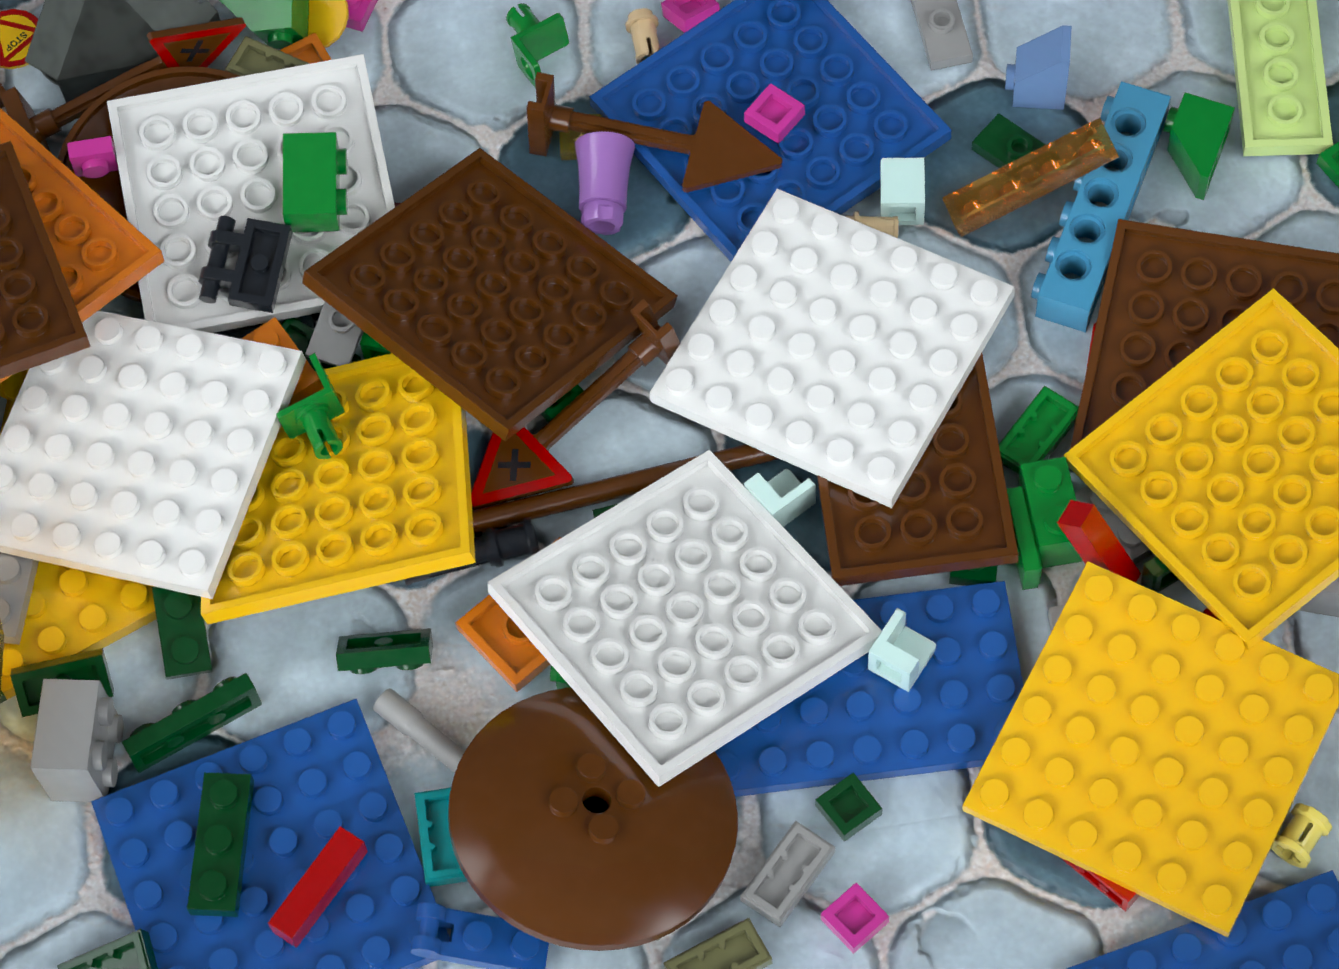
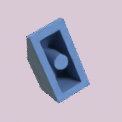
(1041, 71)

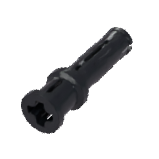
(496, 547)

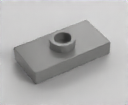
(942, 33)
(334, 338)
(787, 874)

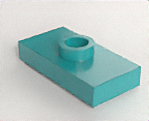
(436, 845)

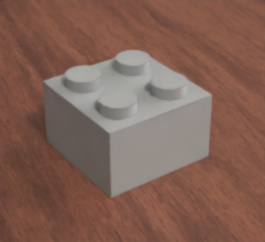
(76, 740)

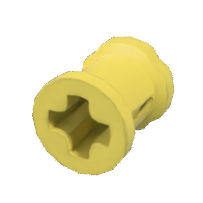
(1306, 821)

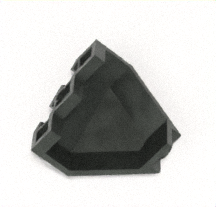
(97, 40)

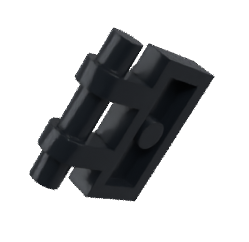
(258, 266)

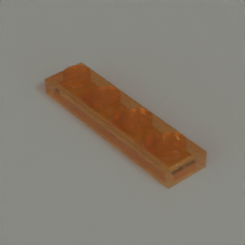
(1030, 177)

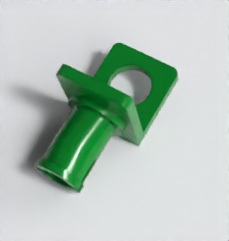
(535, 38)
(315, 415)

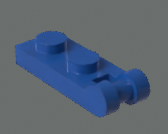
(476, 940)

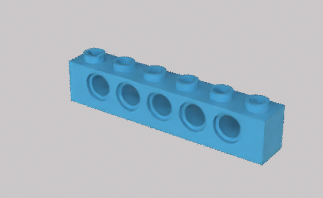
(1074, 300)

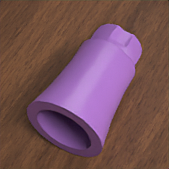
(603, 179)

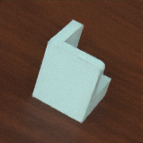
(903, 189)
(783, 495)
(900, 652)

